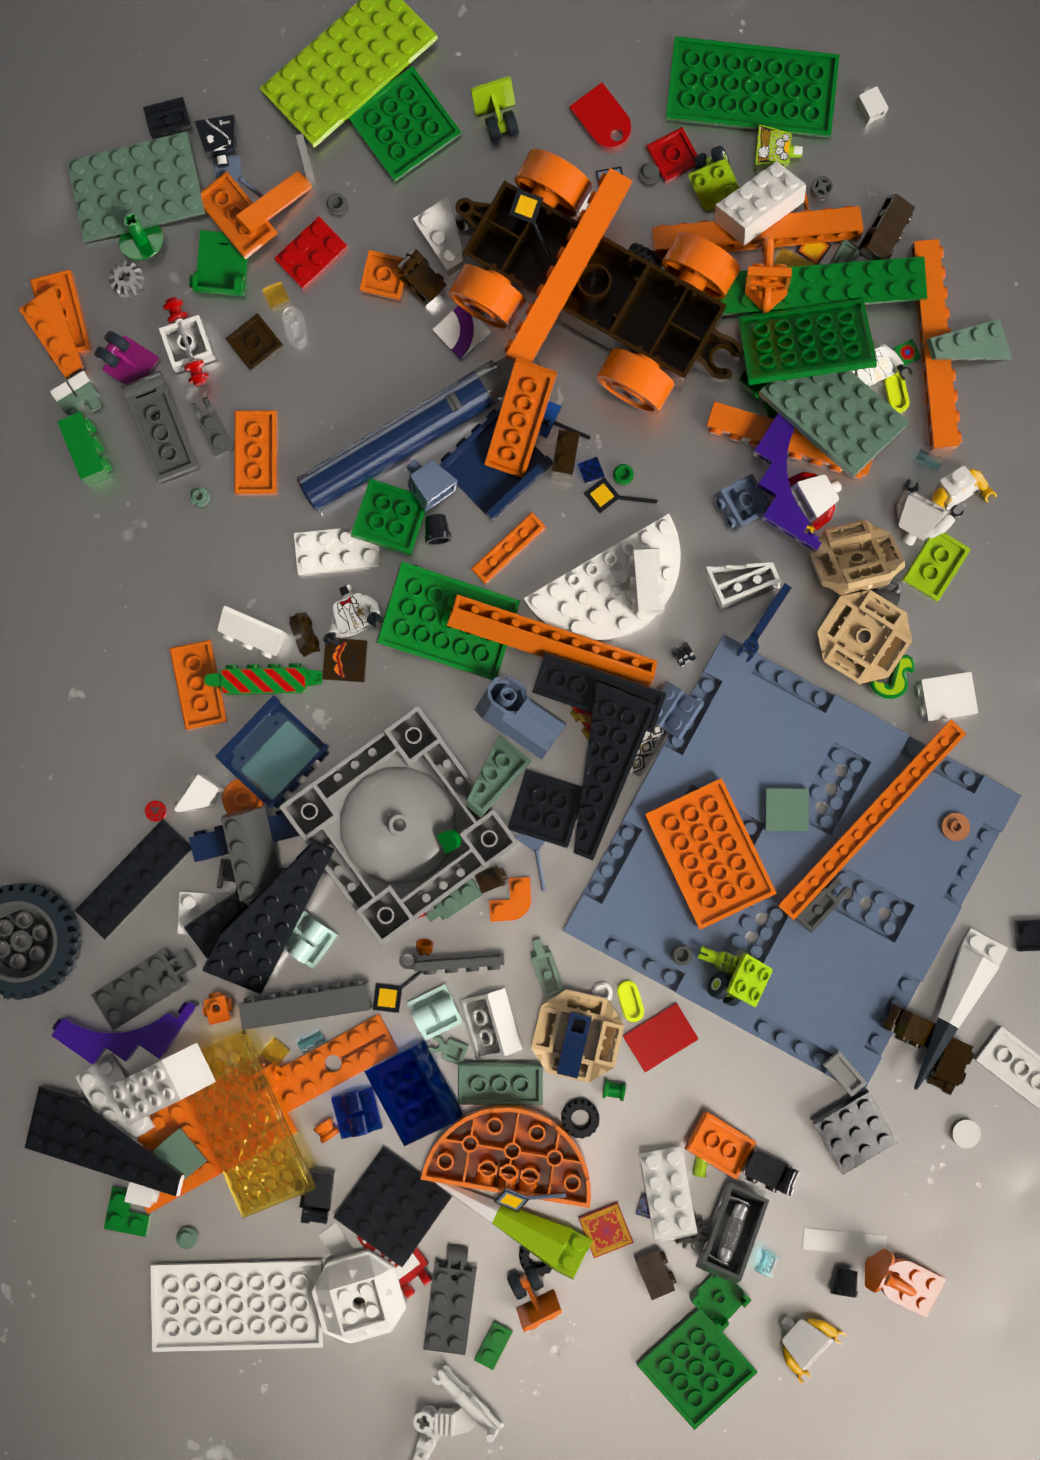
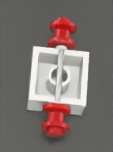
(186, 342)

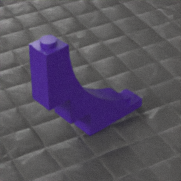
(783, 512)
(154, 1037)

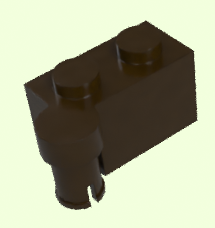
(420, 277)
(908, 1026)
(951, 1066)

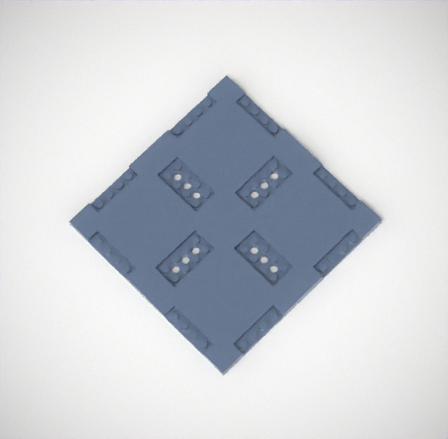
(839, 981)

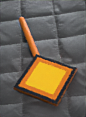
(813, 252)

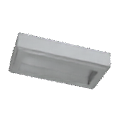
(304, 157)
(844, 1073)

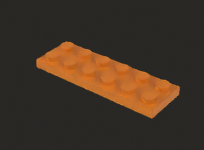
(520, 417)

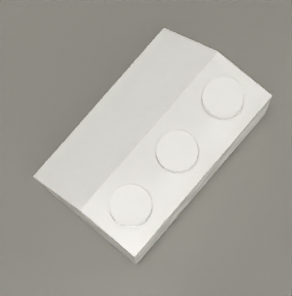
(251, 632)
(490, 1024)

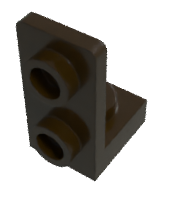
(491, 878)

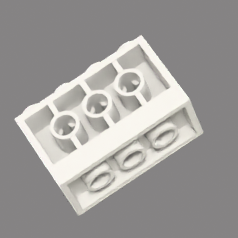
(162, 1084)

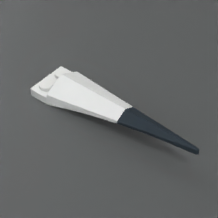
(972, 971)

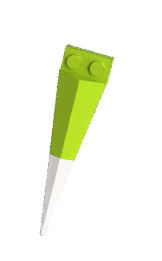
(549, 1241)

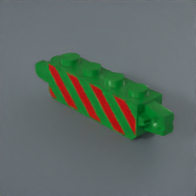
(268, 680)

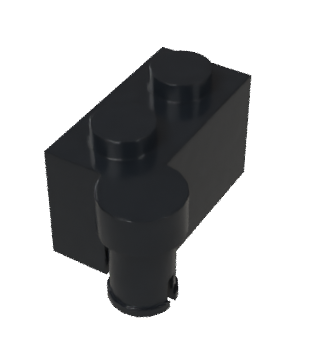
(770, 1171)
(317, 1202)

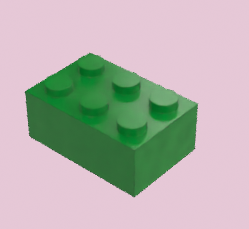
(85, 448)

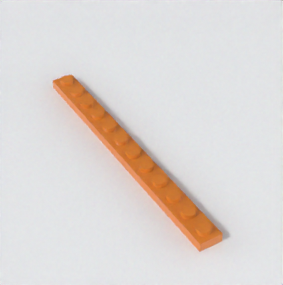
(871, 819)

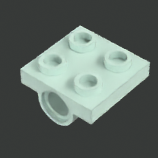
(310, 940)
(434, 1012)

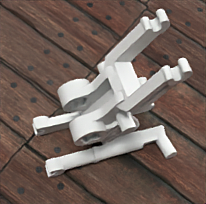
(452, 1421)

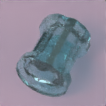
(767, 1263)

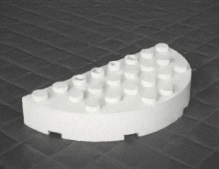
(598, 594)

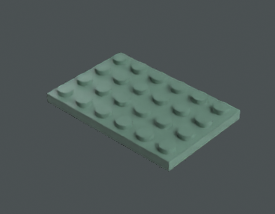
(142, 179)
(837, 416)

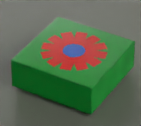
(907, 352)

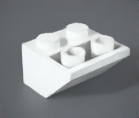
(201, 794)

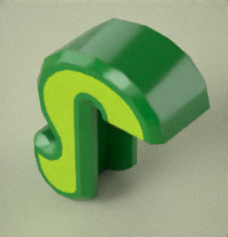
(897, 683)

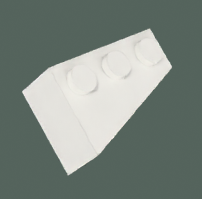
(646, 582)
(741, 583)

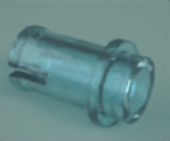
(929, 460)
(311, 1042)

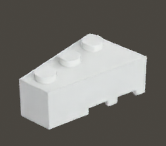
(441, 235)

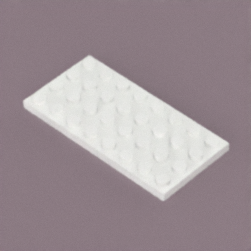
(235, 1305)

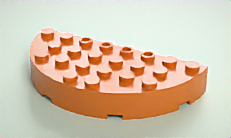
(513, 1151)

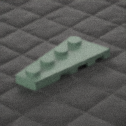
(971, 343)
(497, 774)

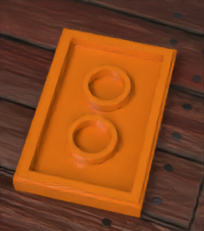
(720, 1145)

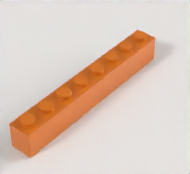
(752, 427)

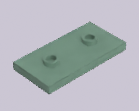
(500, 1083)

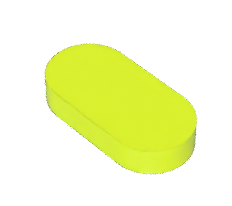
(896, 393)
(630, 1001)

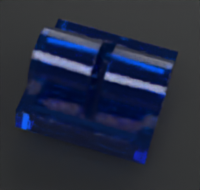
(357, 1113)

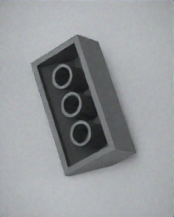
(250, 850)

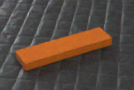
(273, 202)
(508, 548)

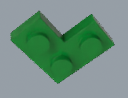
(121, 1219)

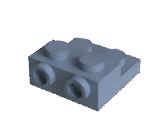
(741, 502)
(677, 710)

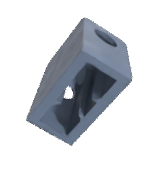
(430, 483)

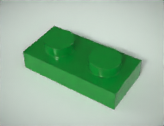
(493, 1345)

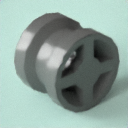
(823, 184)

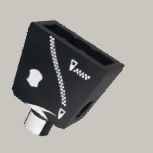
(218, 138)

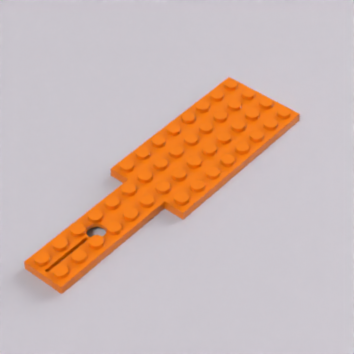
(303, 1081)

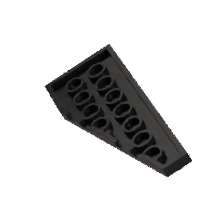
(257, 936)
(80, 1135)

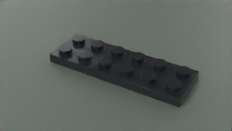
(576, 685)
(134, 879)

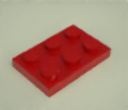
(311, 252)

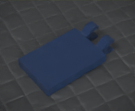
(751, 644)

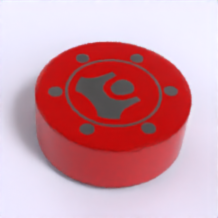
(155, 811)

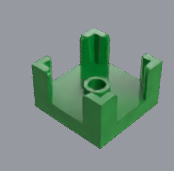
(719, 1299)

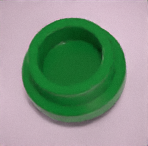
(623, 474)

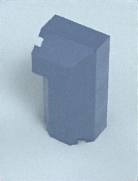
(519, 716)

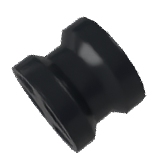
(683, 654)

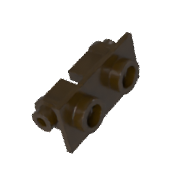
(302, 624)

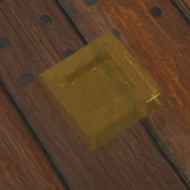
(276, 295)
(275, 1051)

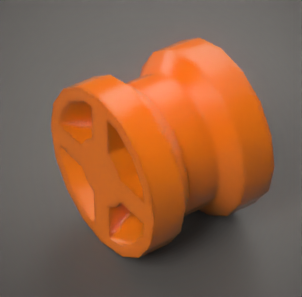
(326, 1130)

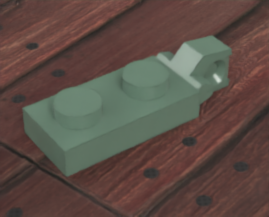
(455, 901)
(546, 969)

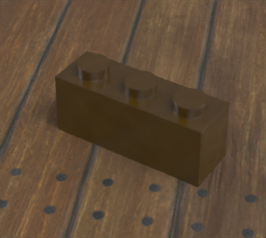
(886, 228)

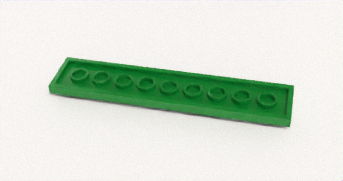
(837, 282)

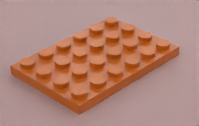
(710, 853)

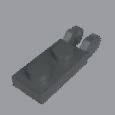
(213, 429)
(821, 906)

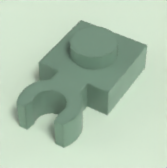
(452, 1050)

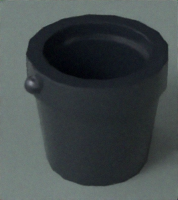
(437, 530)
(845, 1283)

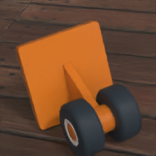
(539, 1308)

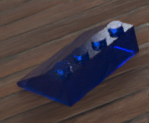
(414, 1093)

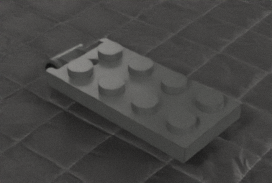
(452, 964)
(142, 986)
(450, 1303)

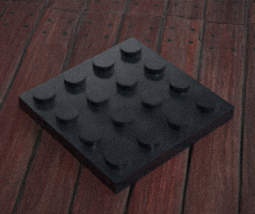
(392, 1207)

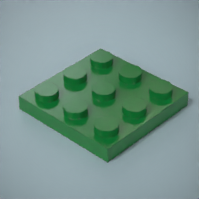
(388, 517)

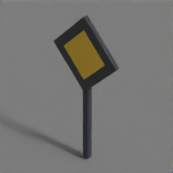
(526, 207)
(604, 495)
(388, 997)

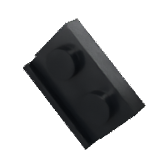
(167, 117)
(1027, 935)

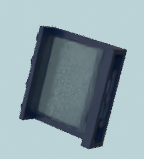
(273, 753)

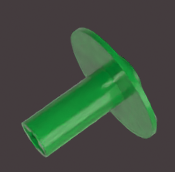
(140, 242)

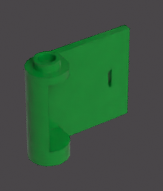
(219, 266)

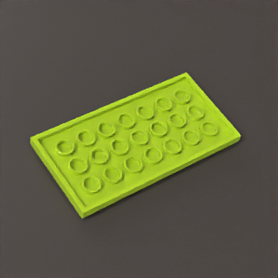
(347, 65)

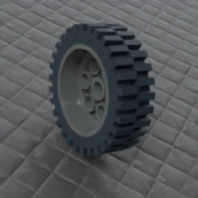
(59, 945)

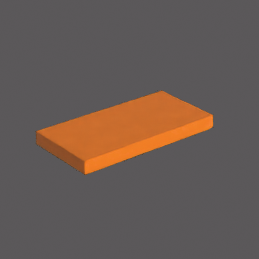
(225, 200)
(68, 298)
(255, 452)
(199, 703)

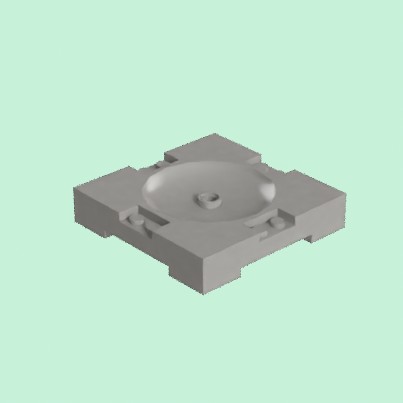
(390, 872)

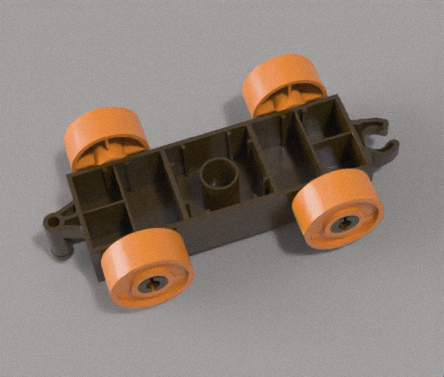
(647, 316)

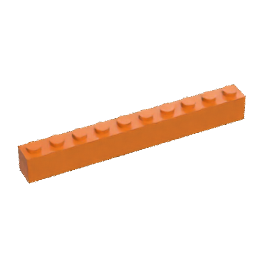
(791, 230)
(569, 267)
(937, 374)
(539, 638)

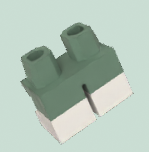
(85, 394)

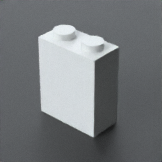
(947, 697)

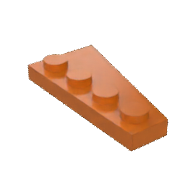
(50, 326)

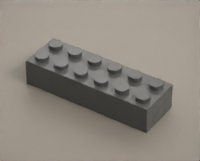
(306, 1005)

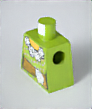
(774, 146)

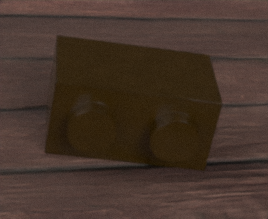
(654, 1272)

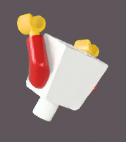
(815, 497)

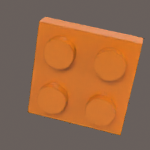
(380, 276)

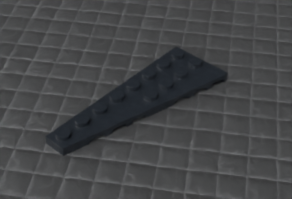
(614, 741)

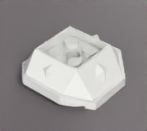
(355, 1276)

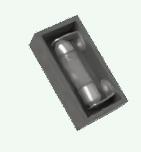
(732, 1233)

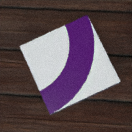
(461, 332)

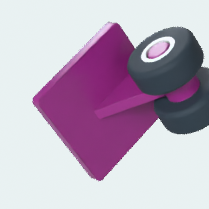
(125, 358)

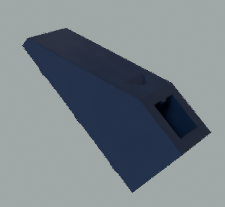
(574, 1044)

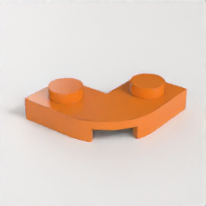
(514, 907)

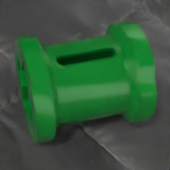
(614, 1090)

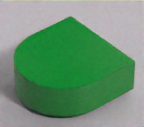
(449, 840)

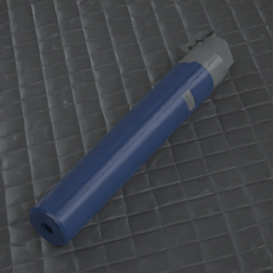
(406, 433)

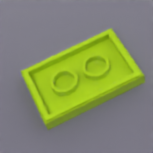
(936, 565)

